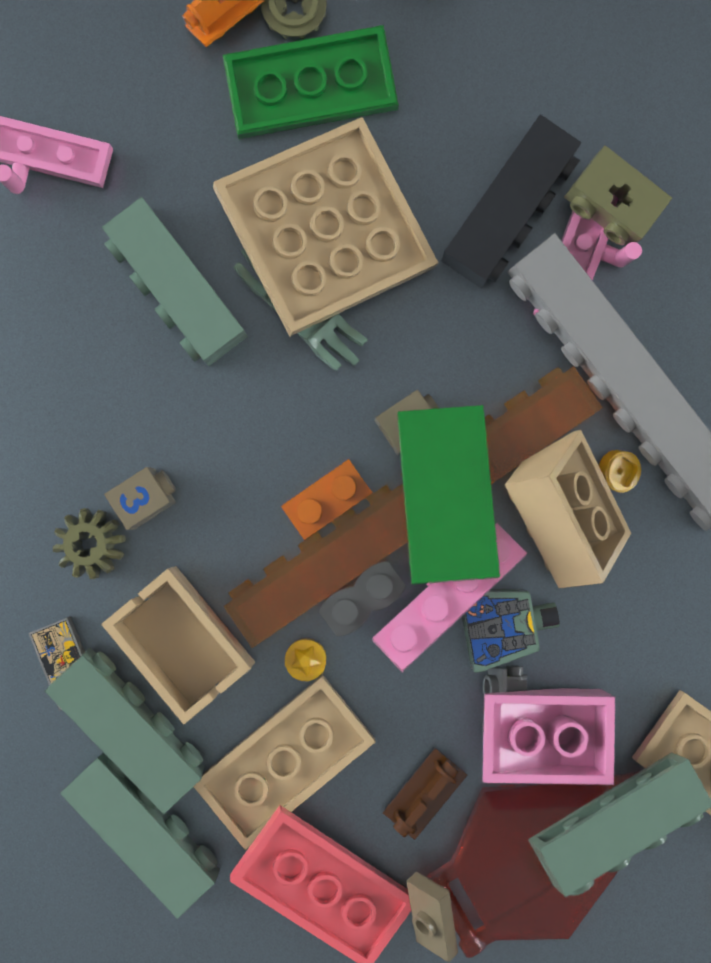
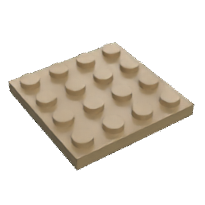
(325, 225)

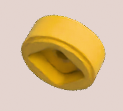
(620, 470)
(305, 659)

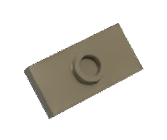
(432, 916)

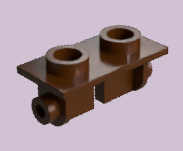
(424, 794)

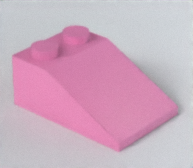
(549, 736)

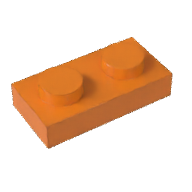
(326, 499)

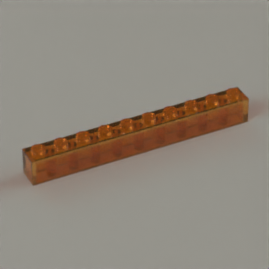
(381, 528)

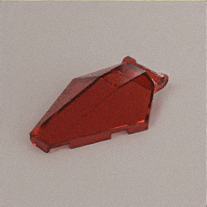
(504, 871)

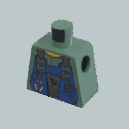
(505, 627)

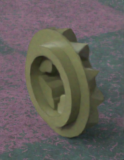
(294, 24)

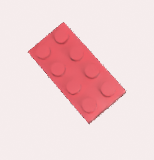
(322, 887)

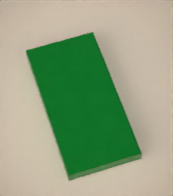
(310, 82)
(447, 495)

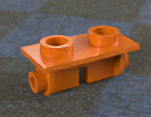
(212, 18)

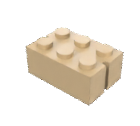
(178, 644)

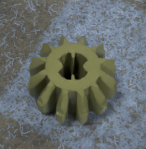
(78, 532)

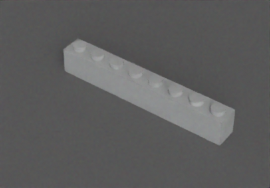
(619, 370)

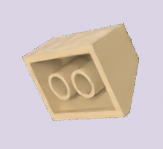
(569, 511)

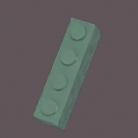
(174, 282)
(127, 729)
(621, 824)
(143, 836)

